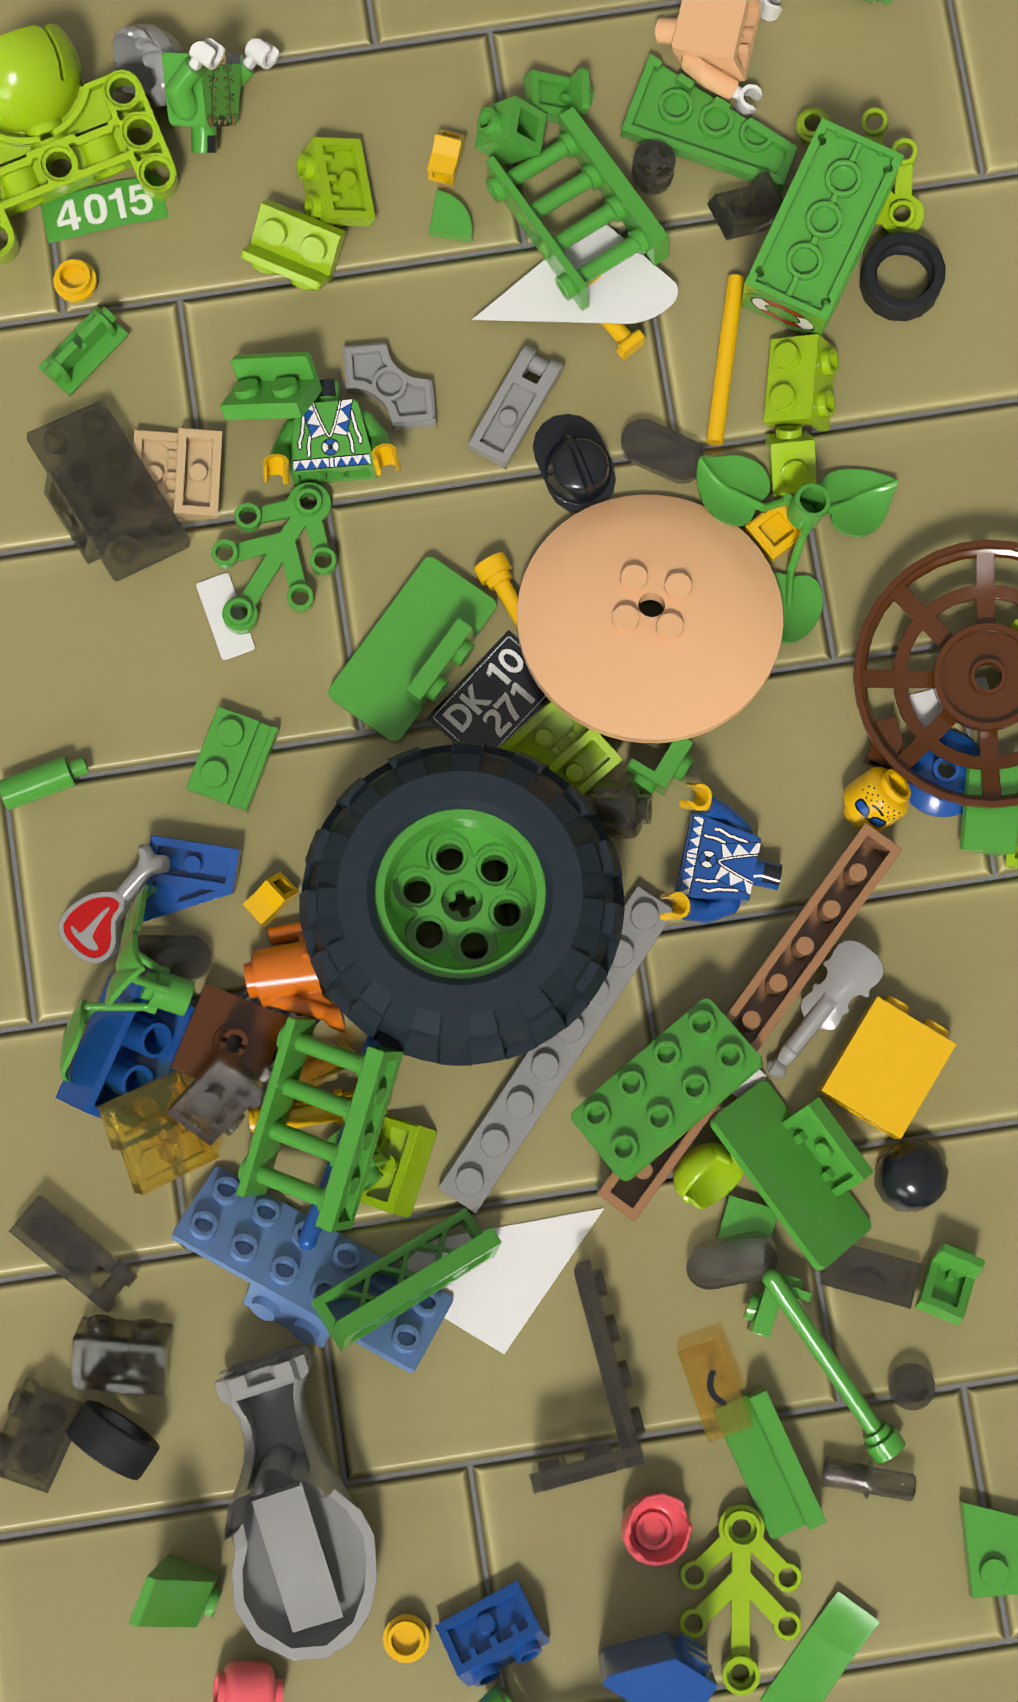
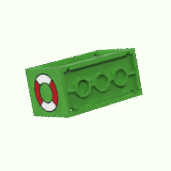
(821, 229)

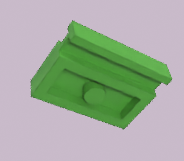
(232, 759)

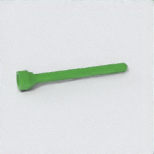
(881, 1439)

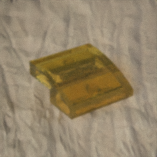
(149, 1139)

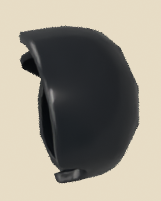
(911, 1176)

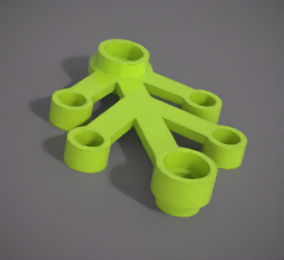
(903, 187)
(740, 1588)

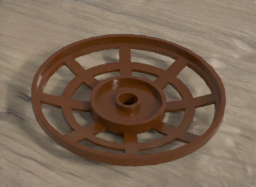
(952, 674)

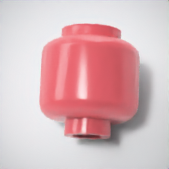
(247, 1683)

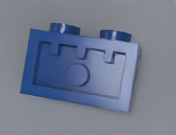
(492, 1635)

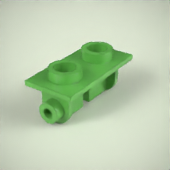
(84, 350)

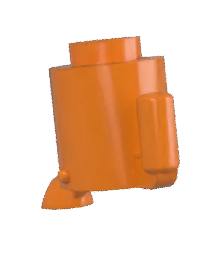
(287, 980)

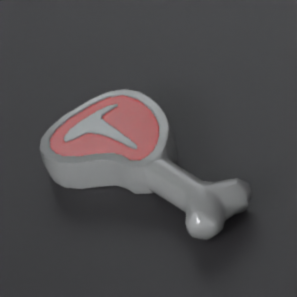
(95, 922)

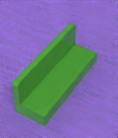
(773, 1470)

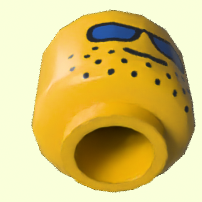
(876, 798)

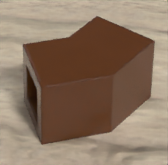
(891, 733)

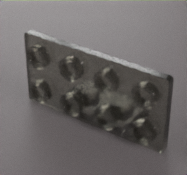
(105, 492)

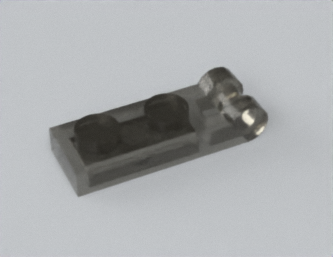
(72, 1252)

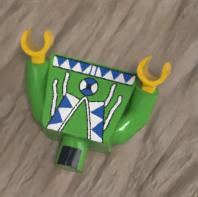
(331, 443)

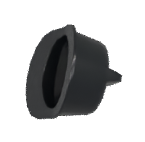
(574, 462)

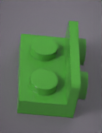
(272, 386)

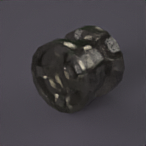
(654, 156)

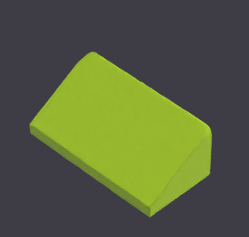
(409, 1152)

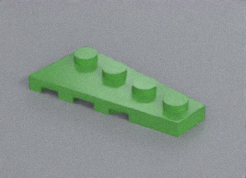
(703, 127)

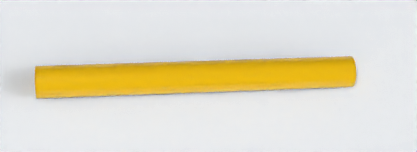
(725, 360)

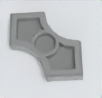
(374, 374)

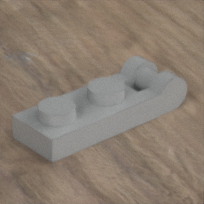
(515, 408)

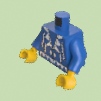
(717, 862)

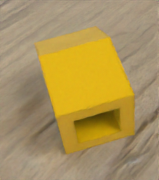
(446, 157)
(271, 898)

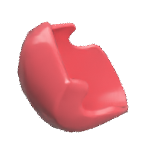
(656, 1529)

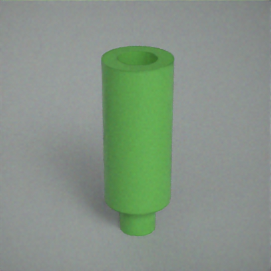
(41, 781)

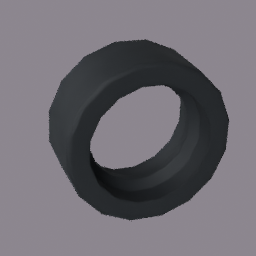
(917, 248)
(112, 1440)

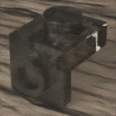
(746, 208)

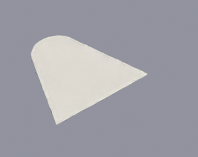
(623, 295)
(505, 1290)

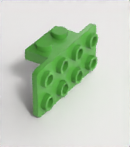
(413, 650)
(666, 1089)
(799, 1169)

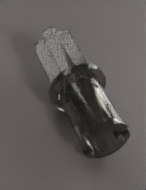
(868, 1479)

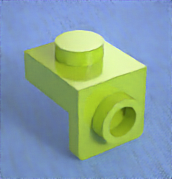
(790, 459)

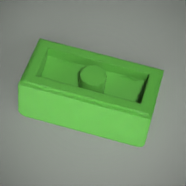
(990, 830)

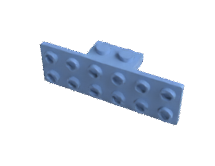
(260, 1245)

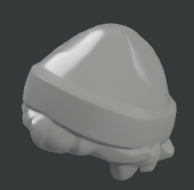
(140, 52)

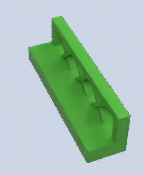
(411, 1286)

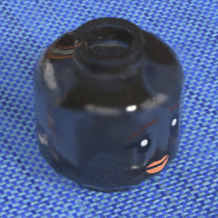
(621, 808)

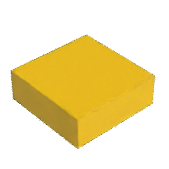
(773, 533)

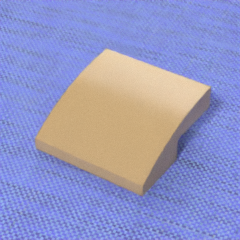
(184, 469)

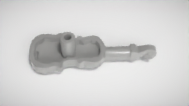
(850, 973)

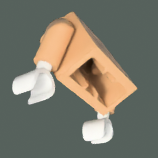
(717, 43)

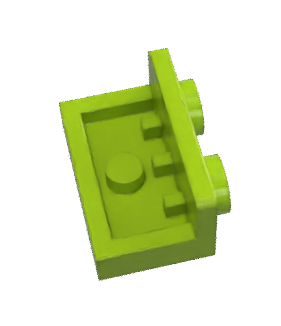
(801, 382)

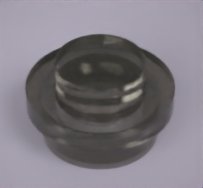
(911, 1386)

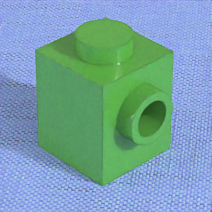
(510, 130)

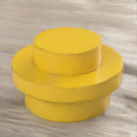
(75, 280)
(406, 1638)

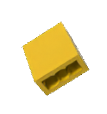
(887, 1066)

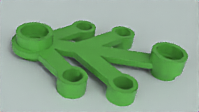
(279, 550)

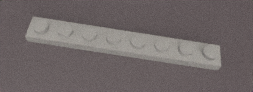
(548, 1065)

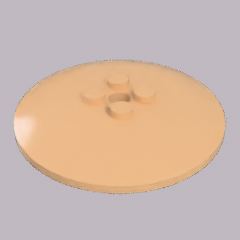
(639, 672)

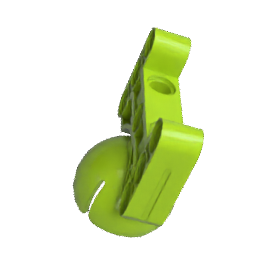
(46, 110)

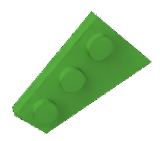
(990, 1550)

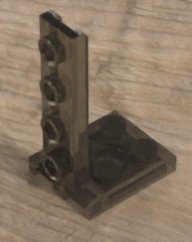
(615, 1378)

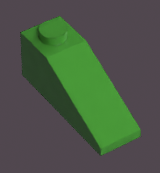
(176, 1595)

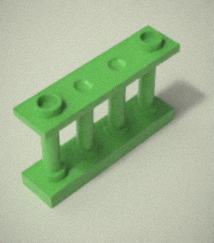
(597, 172)
(361, 1114)

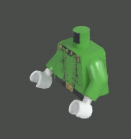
(206, 86)

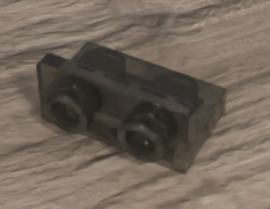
(220, 1097)
(121, 1355)
(36, 1435)

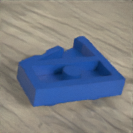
(196, 875)

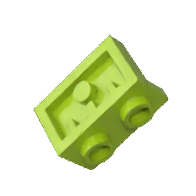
(336, 182)
(294, 246)

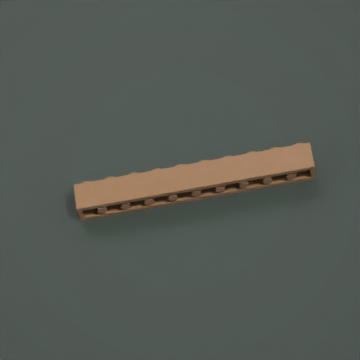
(778, 985)

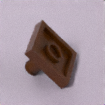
(229, 1024)

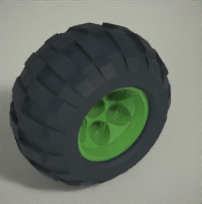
(488, 809)

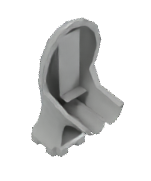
(297, 1534)

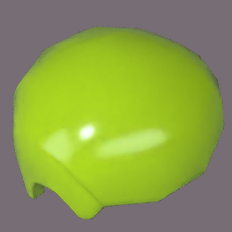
(706, 1175)

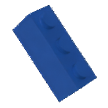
(121, 1052)
(658, 1669)

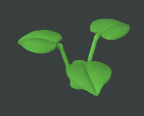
(853, 497)
(160, 989)

